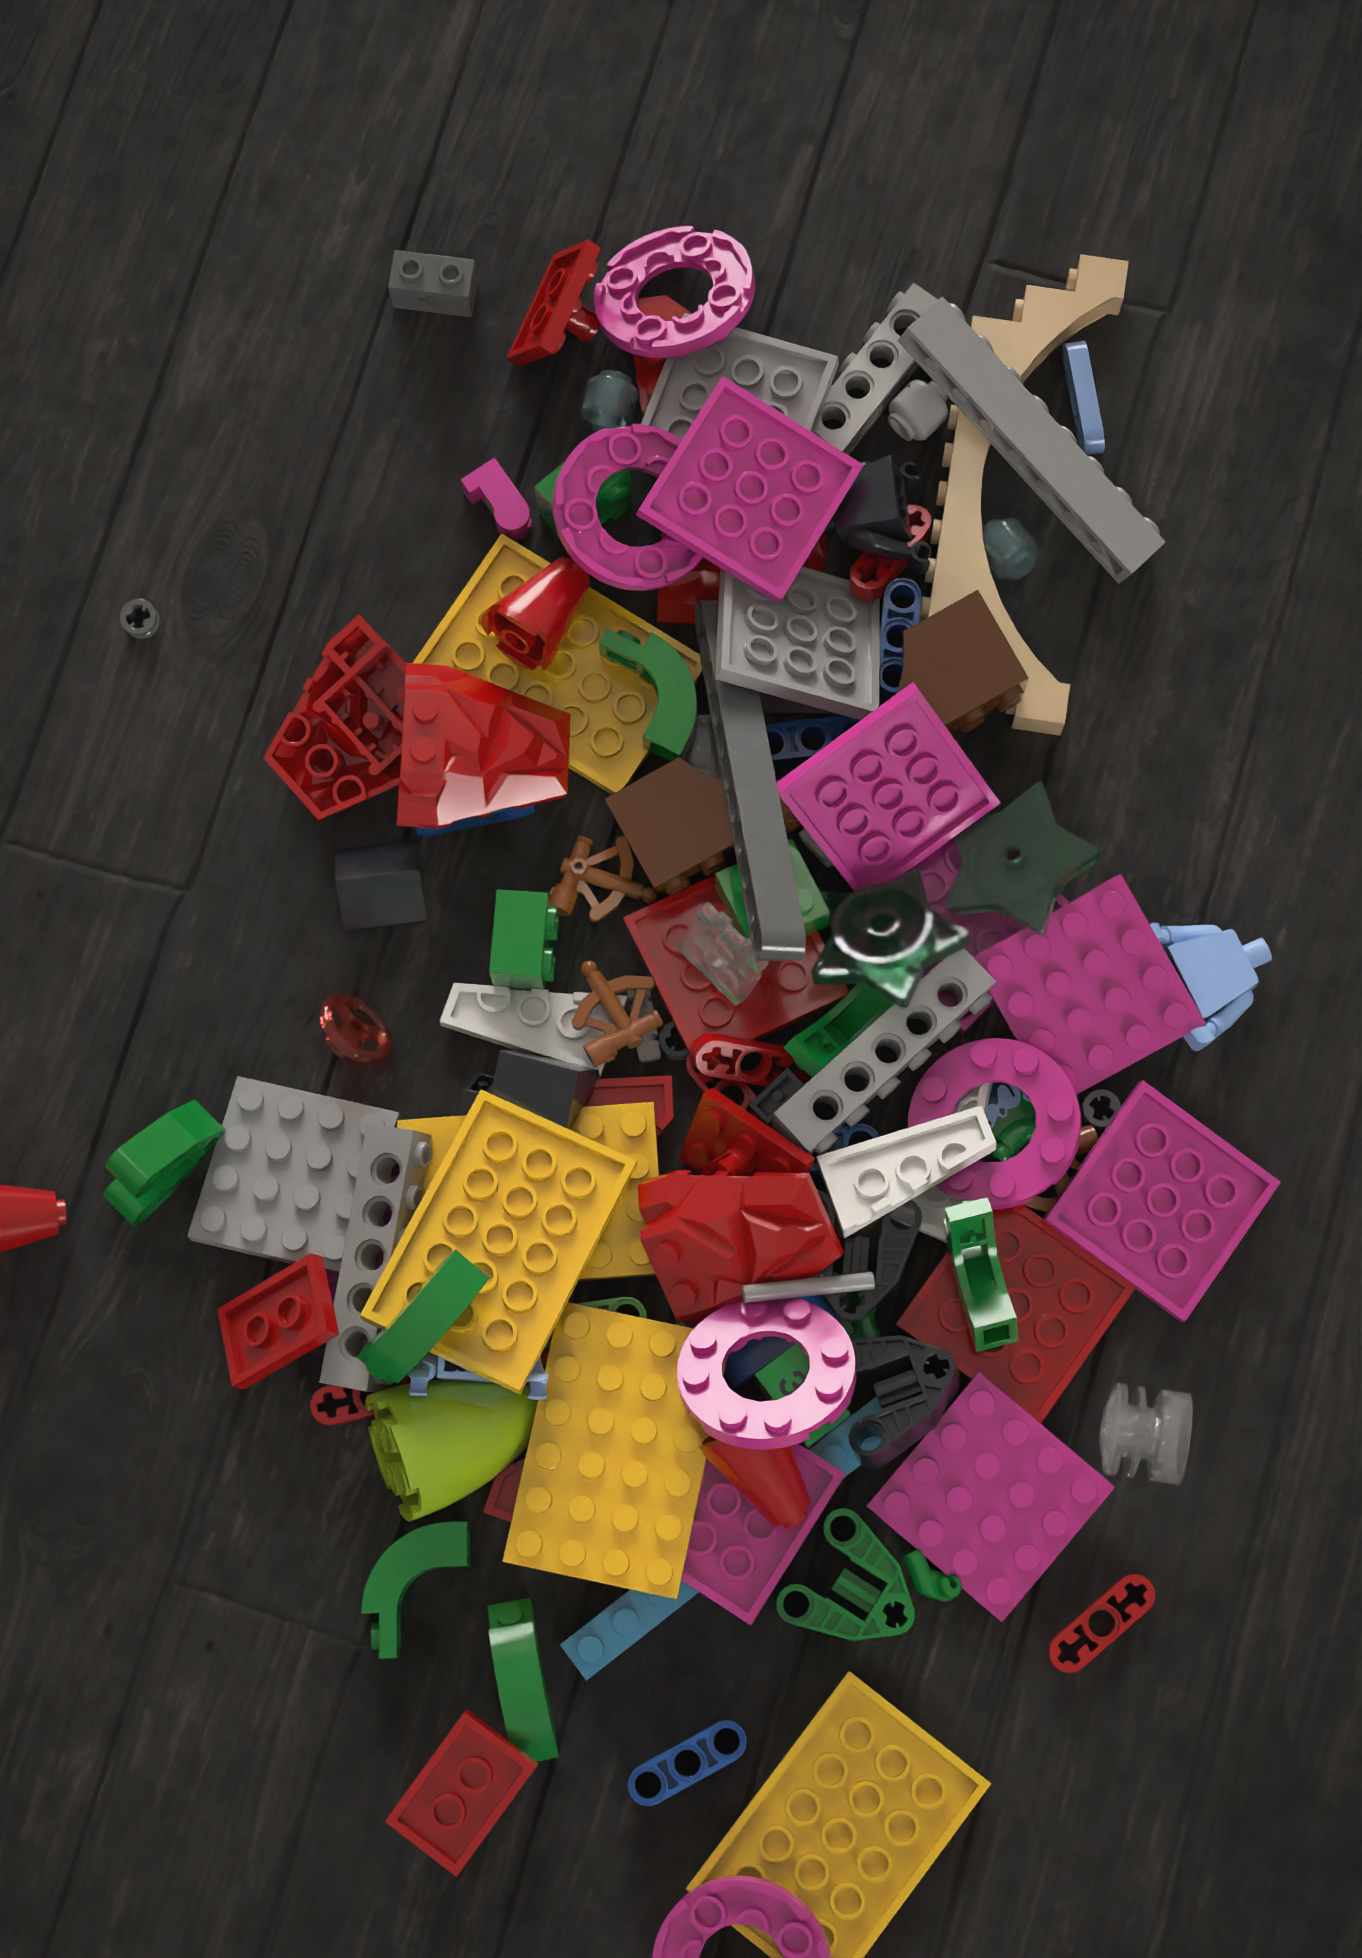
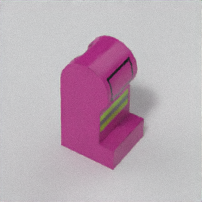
(500, 497)

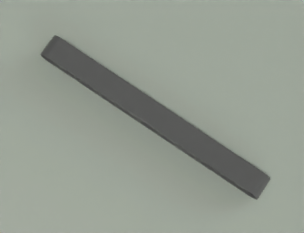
(752, 806)

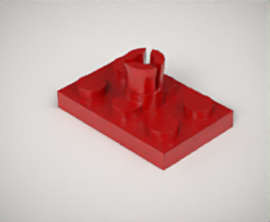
(558, 306)
(736, 1141)
(277, 1321)
(461, 1792)

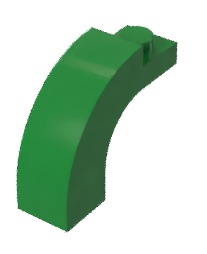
(675, 718)
(837, 1029)
(979, 1274)
(423, 1319)
(402, 1563)
(521, 1679)

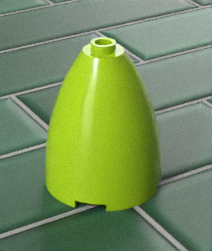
(447, 1441)

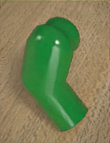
(930, 1581)

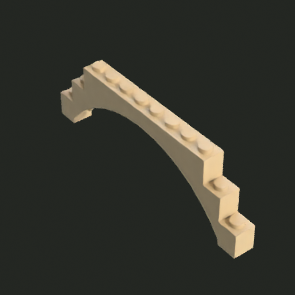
(961, 564)

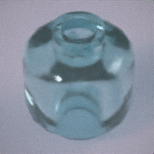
(609, 400)
(1009, 548)

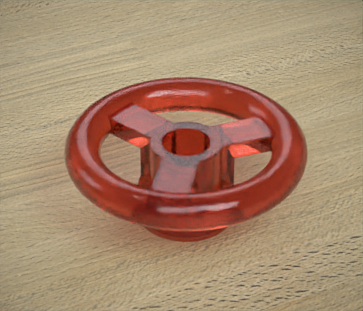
(351, 1032)

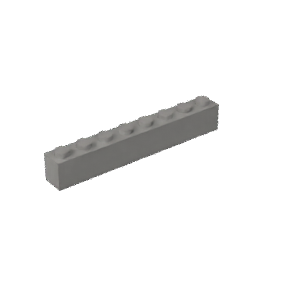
(1031, 439)

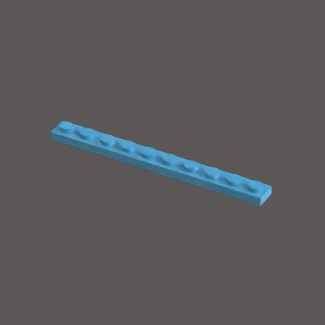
(640, 1612)

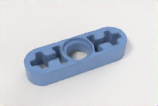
(1083, 397)

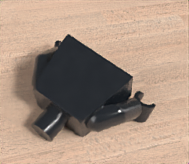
(876, 514)

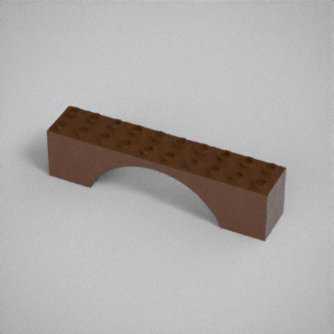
(681, 815)

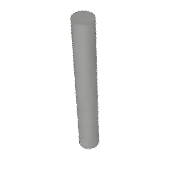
(808, 1287)

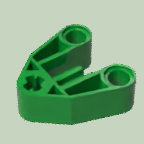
(160, 1160)
(870, 1555)

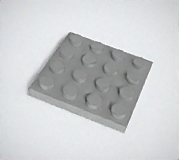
(771, 369)
(807, 649)
(284, 1173)

